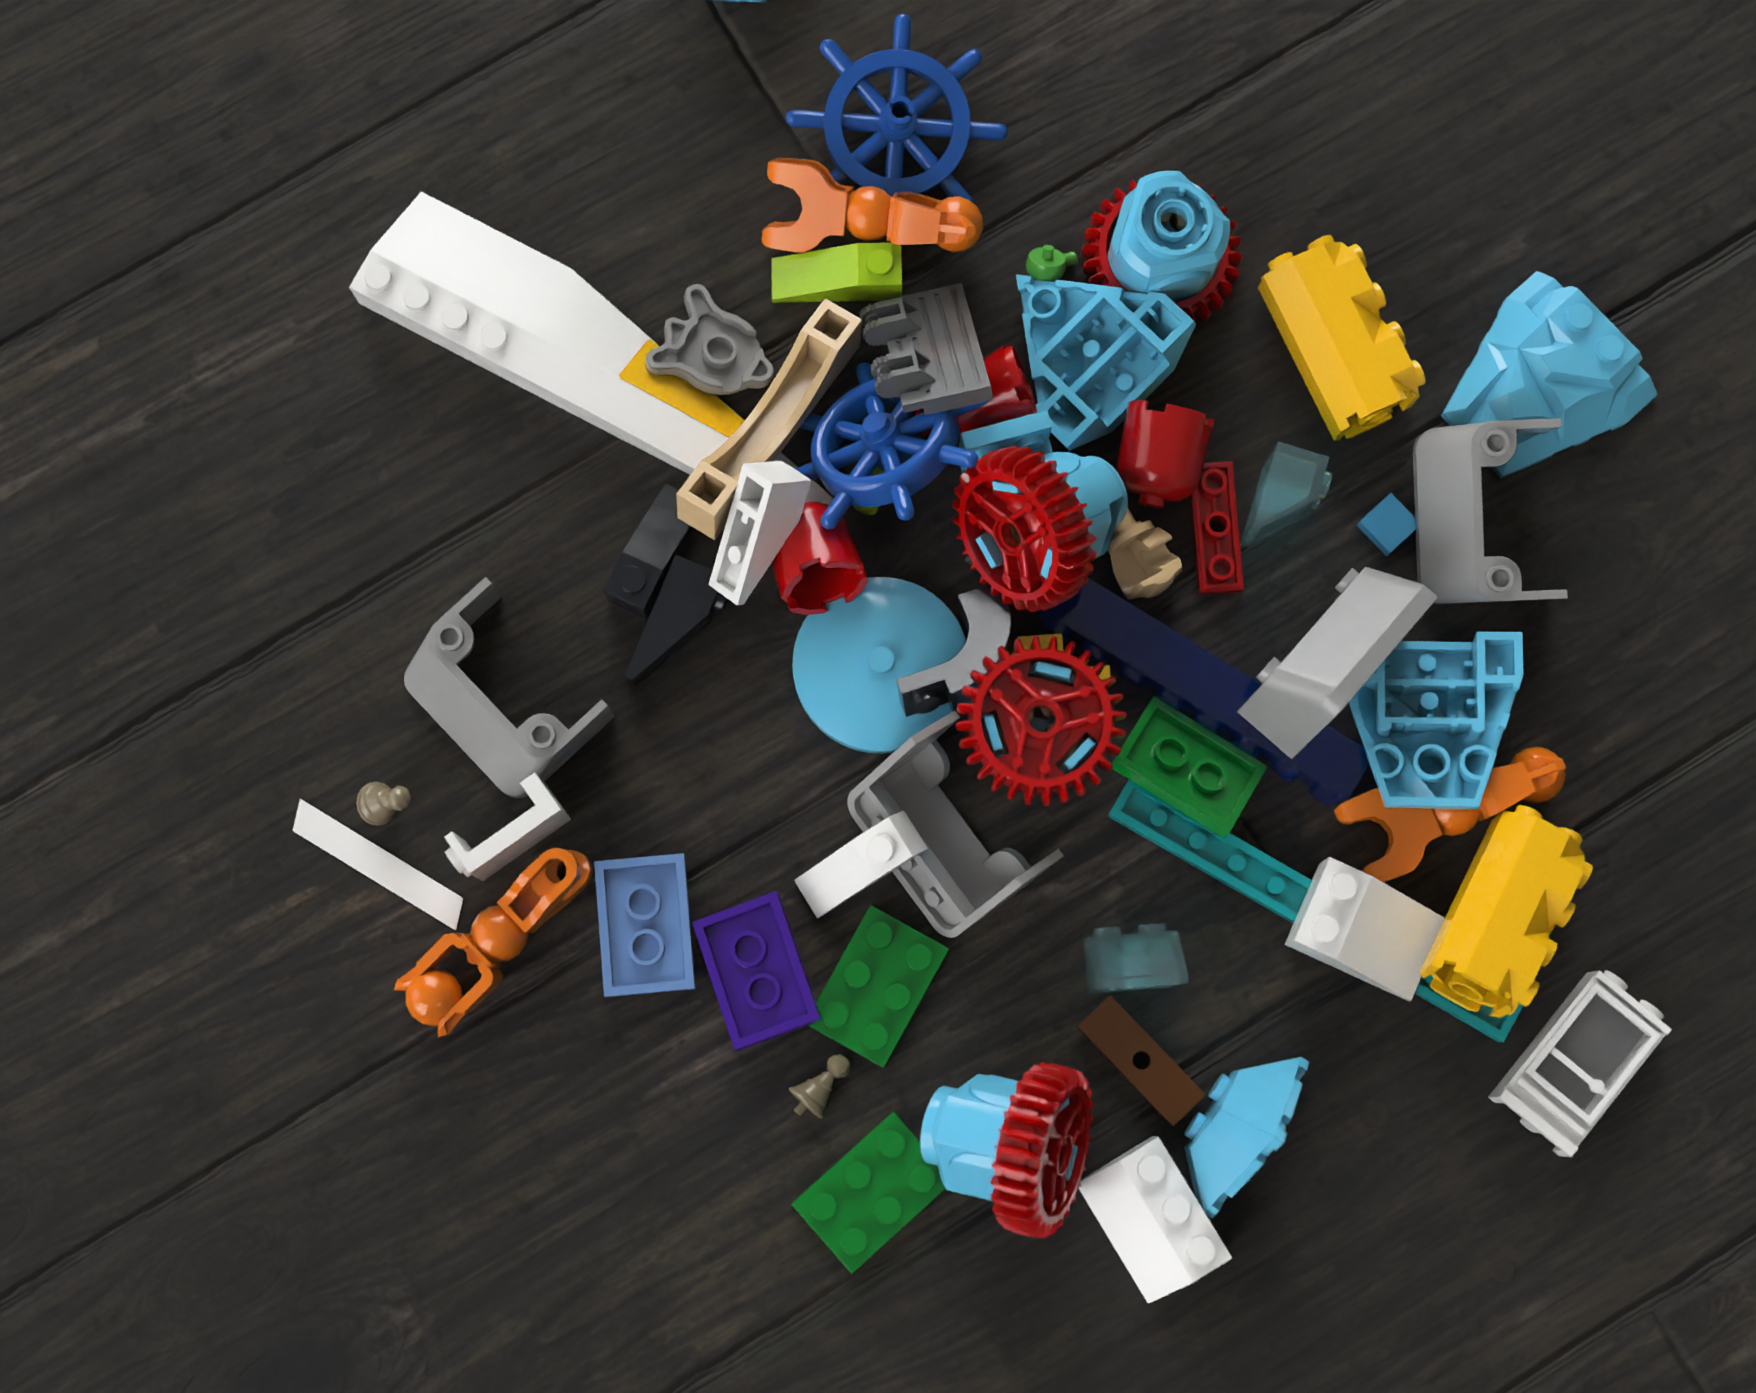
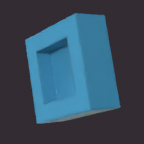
(1388, 524)

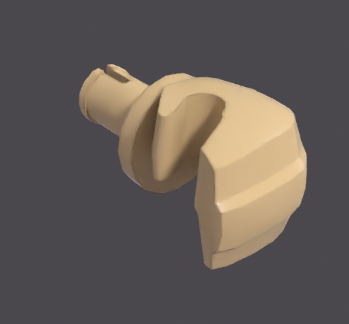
(1142, 559)

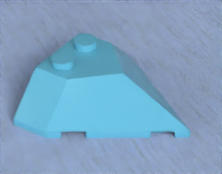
(1097, 351)
(1240, 1128)

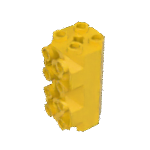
(1337, 338)
(1506, 912)

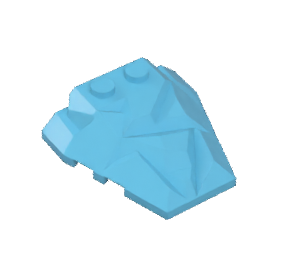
(1551, 360)
(1438, 718)

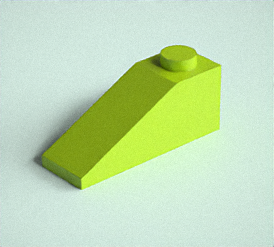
(839, 274)

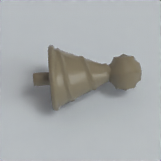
(379, 802)
(815, 1091)

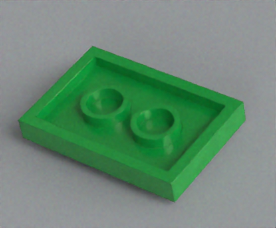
(1189, 767)
(877, 985)
(870, 1193)

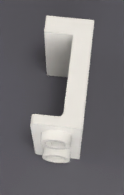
(513, 838)

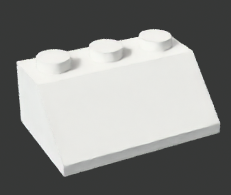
(1153, 1220)

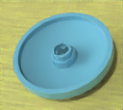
(856, 652)

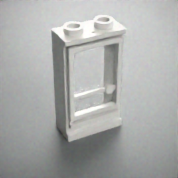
(1581, 1060)

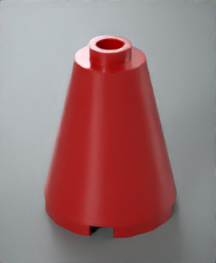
(1010, 392)

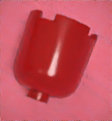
(1162, 452)
(818, 564)

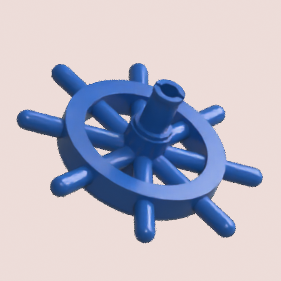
(898, 121)
(883, 442)

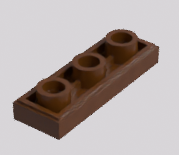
(1161, 1080)

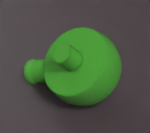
(1048, 263)

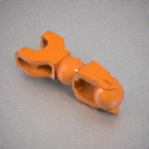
(866, 213)
(1531, 775)
(495, 937)

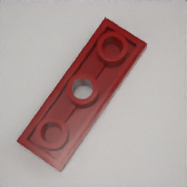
(1216, 552)

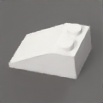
(1364, 928)

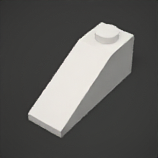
(759, 521)
(860, 863)

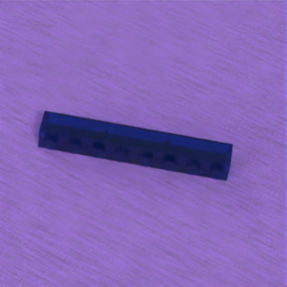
(1199, 683)

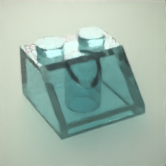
(1286, 490)
(1134, 960)

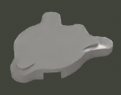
(710, 349)

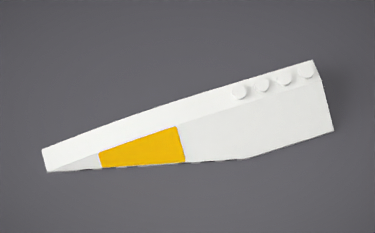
(540, 331)

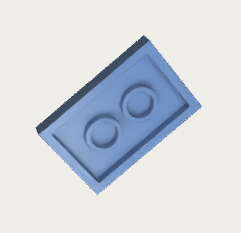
(644, 925)

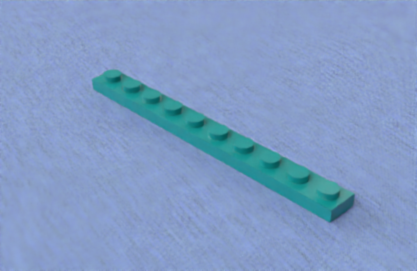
(1257, 878)

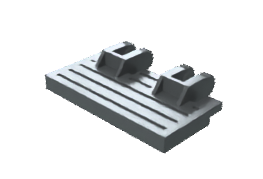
(931, 348)

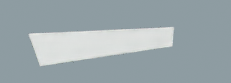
(378, 864)

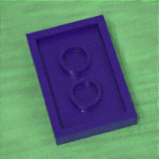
(756, 971)

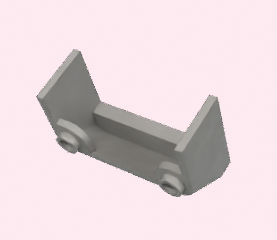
(1451, 512)
(1335, 657)
(473, 720)
(956, 876)

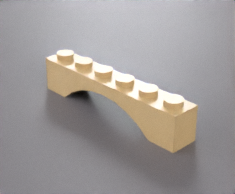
(807, 373)

